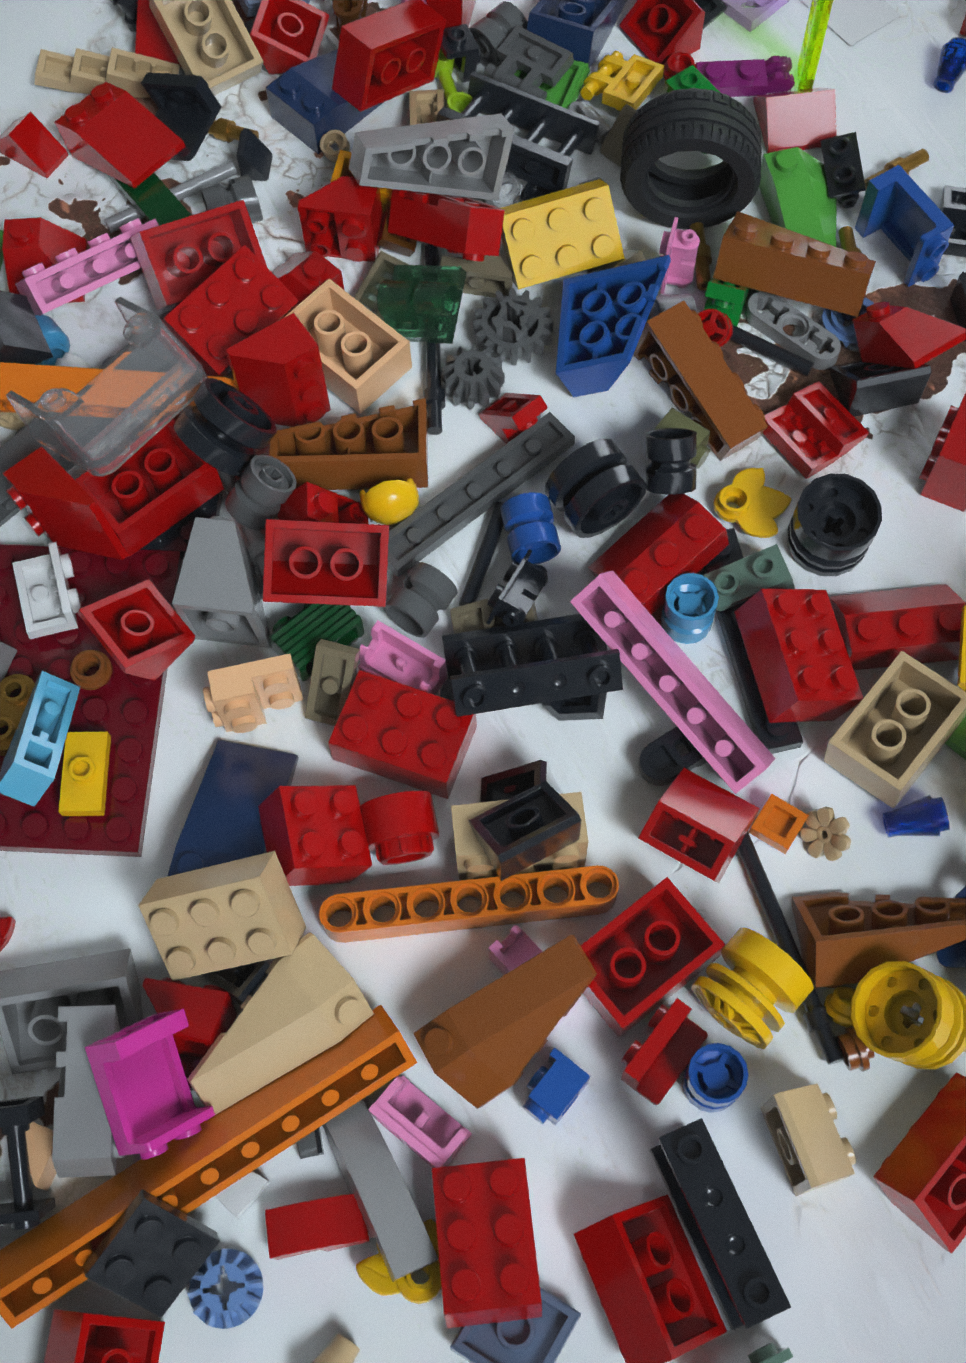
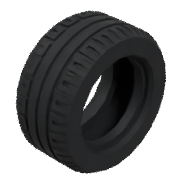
(691, 122)

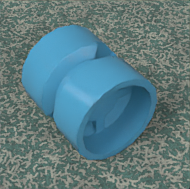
(689, 608)

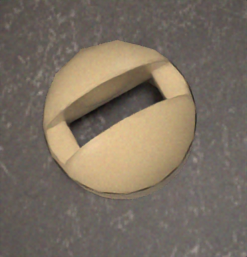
(329, 139)

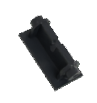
(843, 168)
(509, 601)

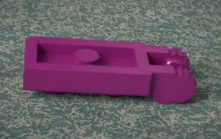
(749, 77)

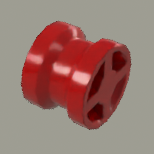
(725, 328)

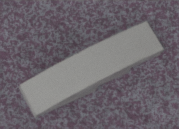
(379, 1191)

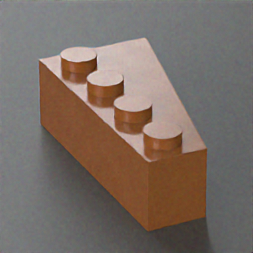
(792, 265)
(700, 379)
(358, 450)

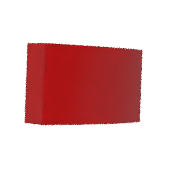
(315, 1226)

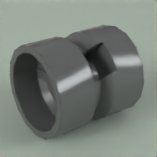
(495, 28)
(237, 190)
(260, 491)
(417, 603)

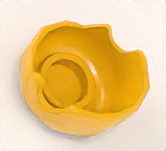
(390, 501)

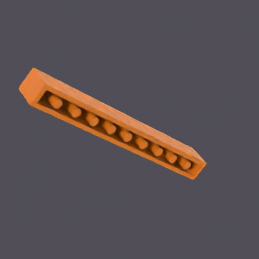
(196, 1168)

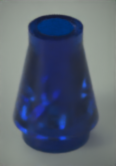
(951, 65)
(919, 818)

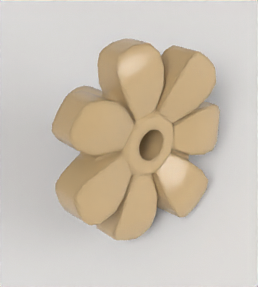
(826, 834)

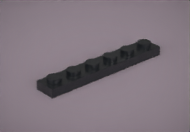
(775, 736)

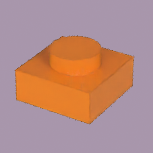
(778, 823)

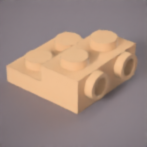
(244, 690)

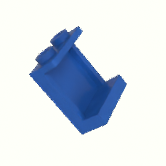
(908, 219)

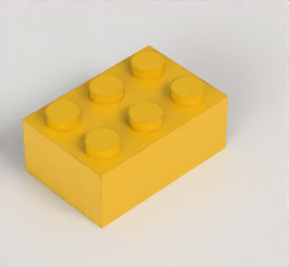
(561, 233)

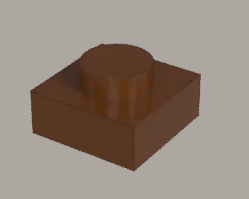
(392, 241)

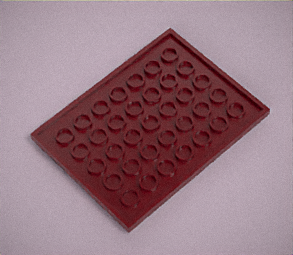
(123, 707)

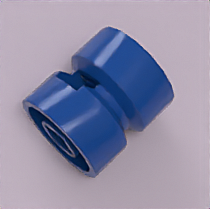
(530, 527)
(715, 1077)

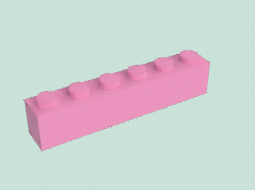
(673, 681)

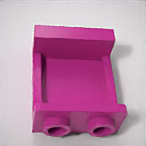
(146, 1086)

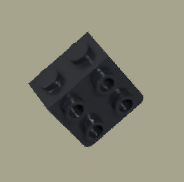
(184, 107)

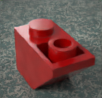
(321, 505)
(206, 1009)

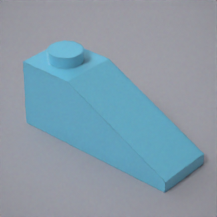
(38, 740)

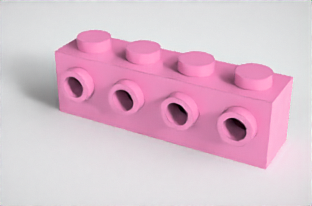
(82, 272)

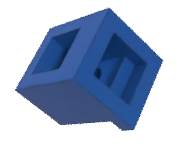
(555, 1088)

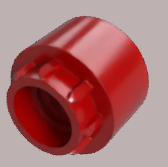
(400, 826)

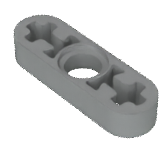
(796, 344)

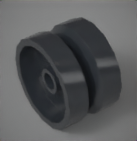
(224, 427)
(595, 488)

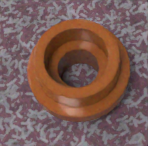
(87, 660)
(854, 1050)

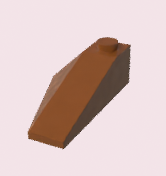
(849, 938)
(497, 1030)

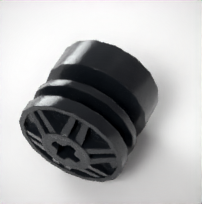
(833, 524)

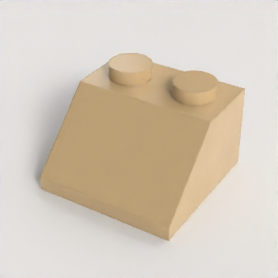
(808, 1138)

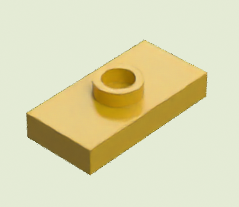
(85, 774)

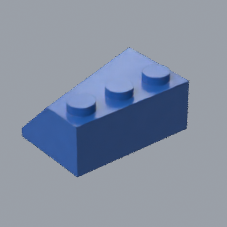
(603, 323)

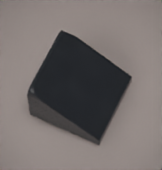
(253, 157)

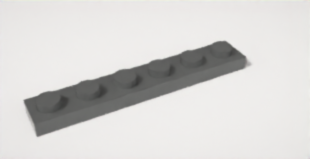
(476, 492)

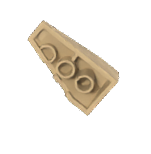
(290, 1019)

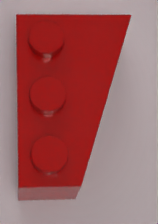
(447, 222)

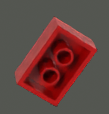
(388, 54)
(191, 249)
(228, 309)
(153, 489)
(798, 655)
(402, 734)
(647, 956)
(486, 1243)

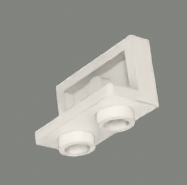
(45, 593)

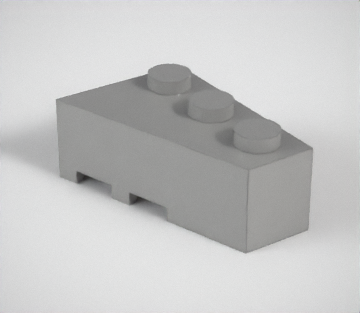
(80, 1127)

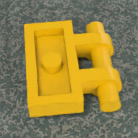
(622, 80)

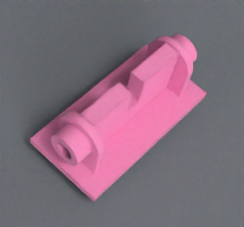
(682, 249)

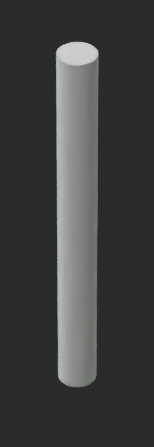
(180, 192)

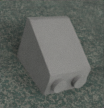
(219, 586)

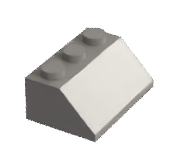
(35, 992)

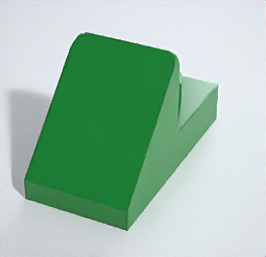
(726, 298)

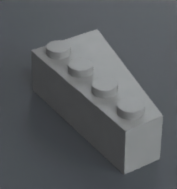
(436, 157)

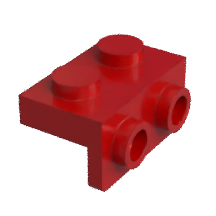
(665, 1053)

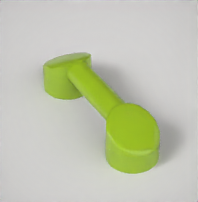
(455, 100)

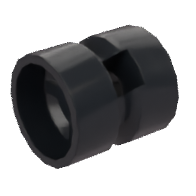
(671, 460)

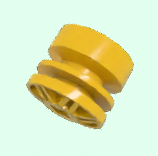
(757, 982)
(888, 1011)

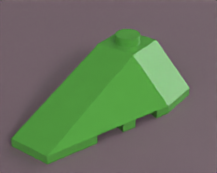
(798, 194)

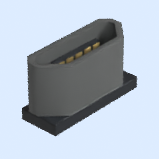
(311, 1145)

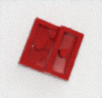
(813, 429)

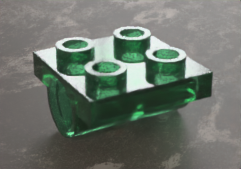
(422, 301)

